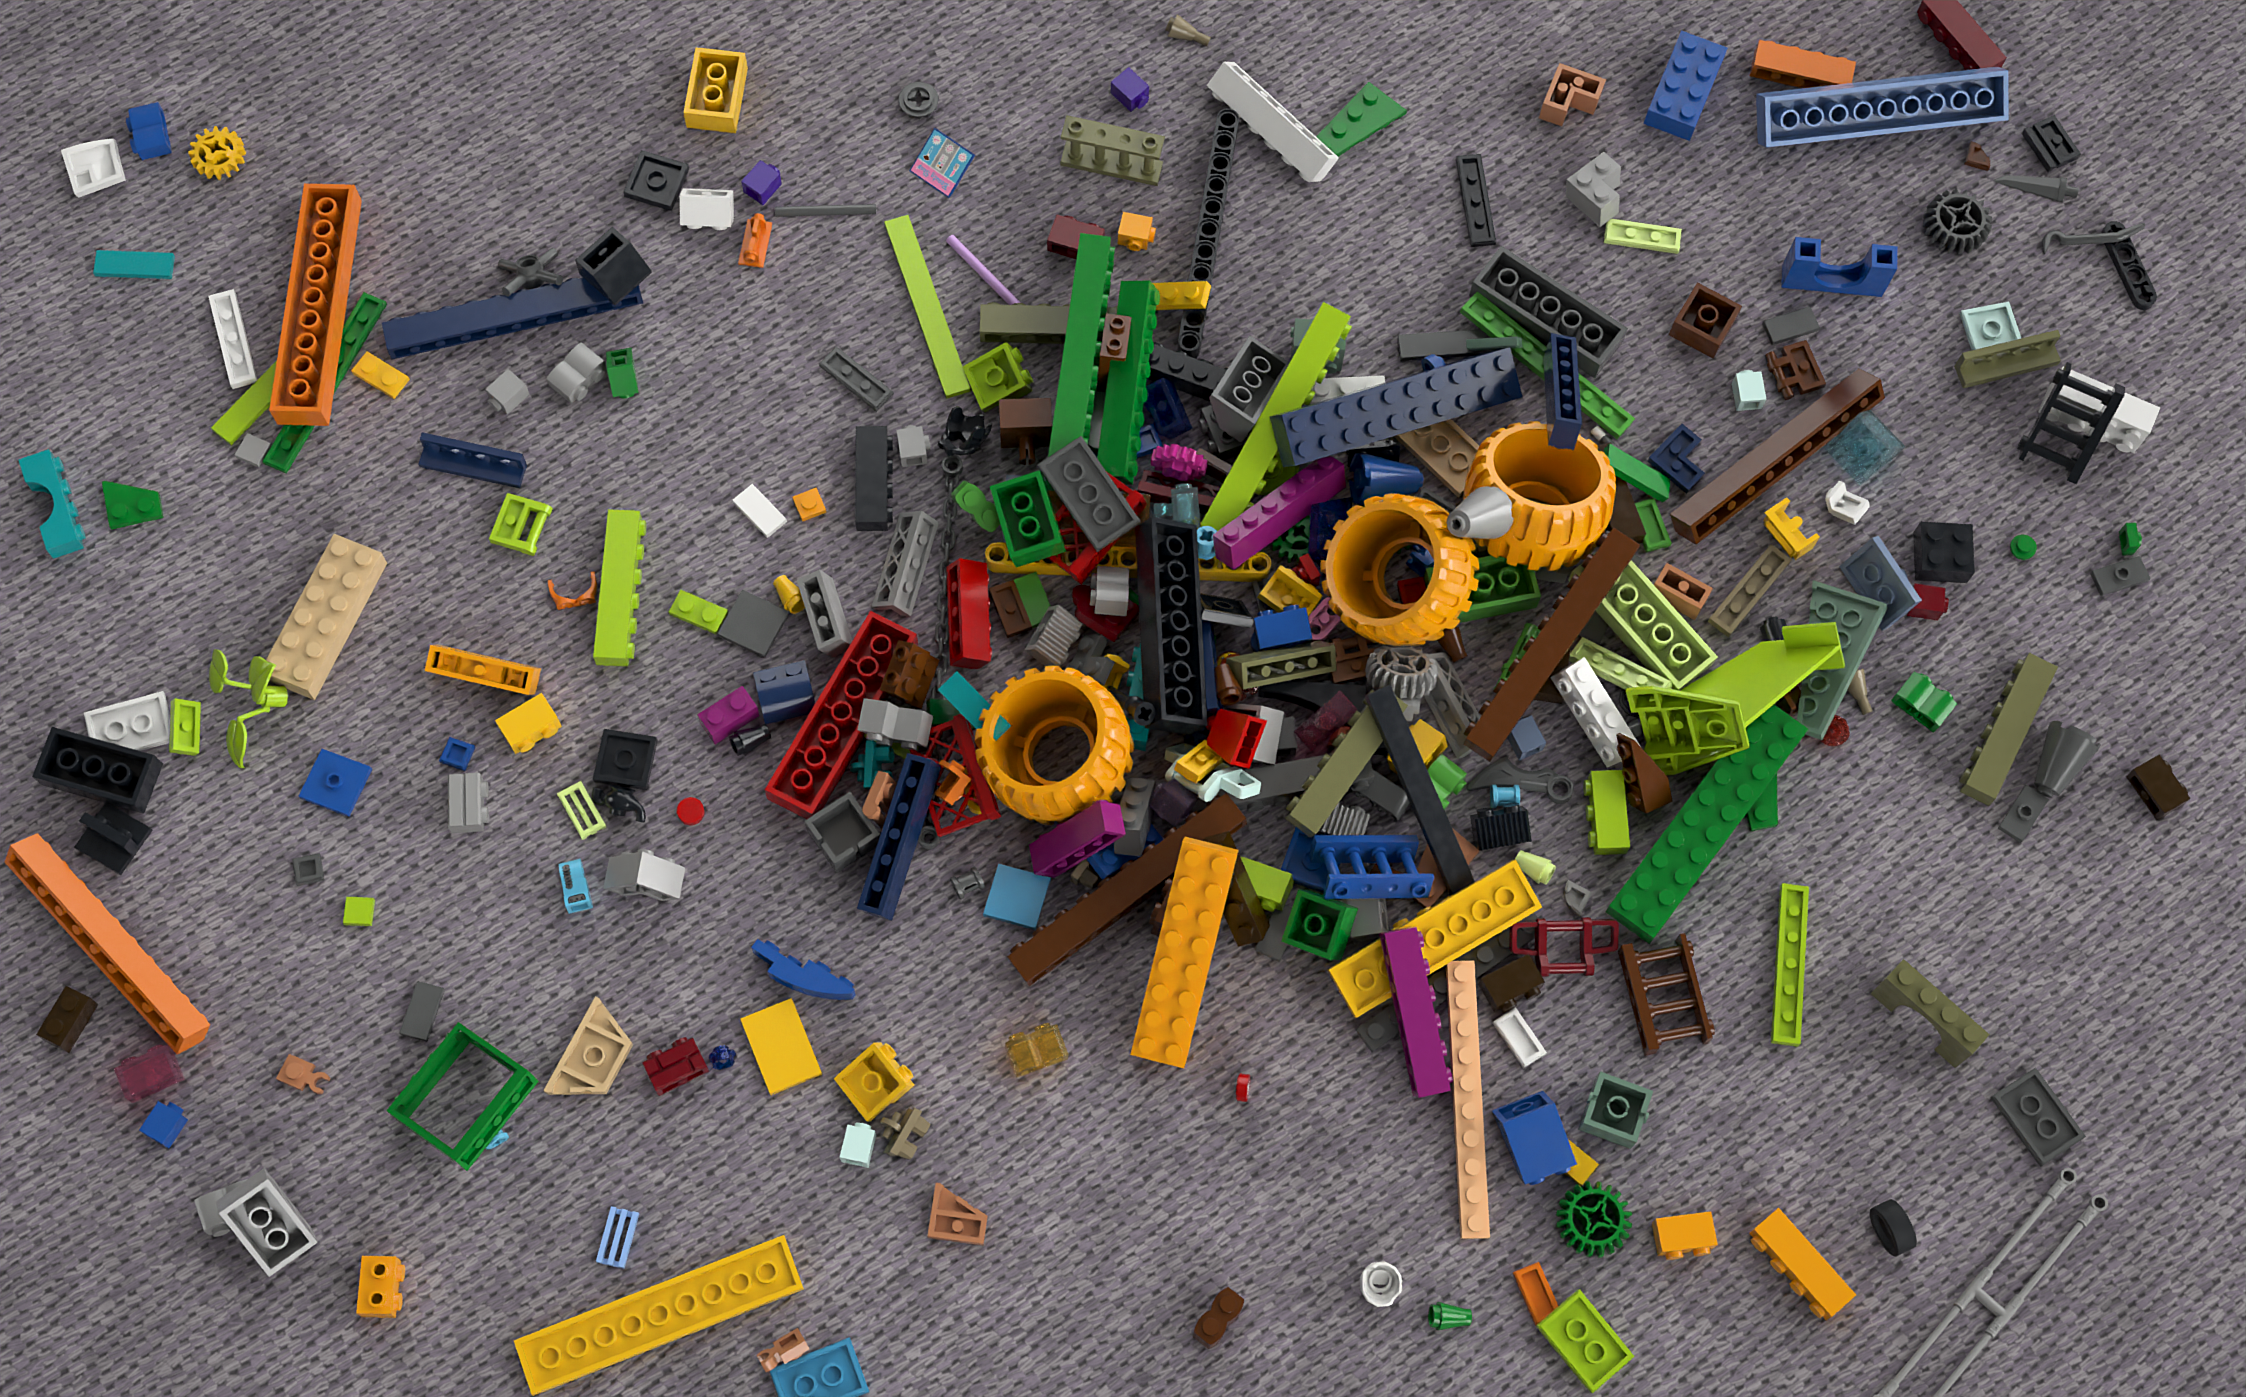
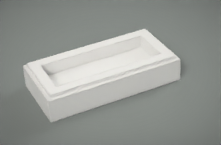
(759, 510)
(1519, 1037)

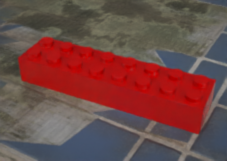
(830, 731)

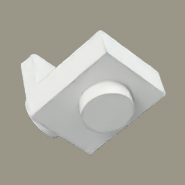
(1845, 504)

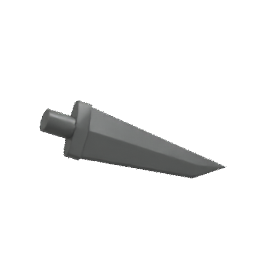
(2043, 186)

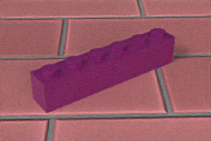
(1278, 511)
(1415, 1011)

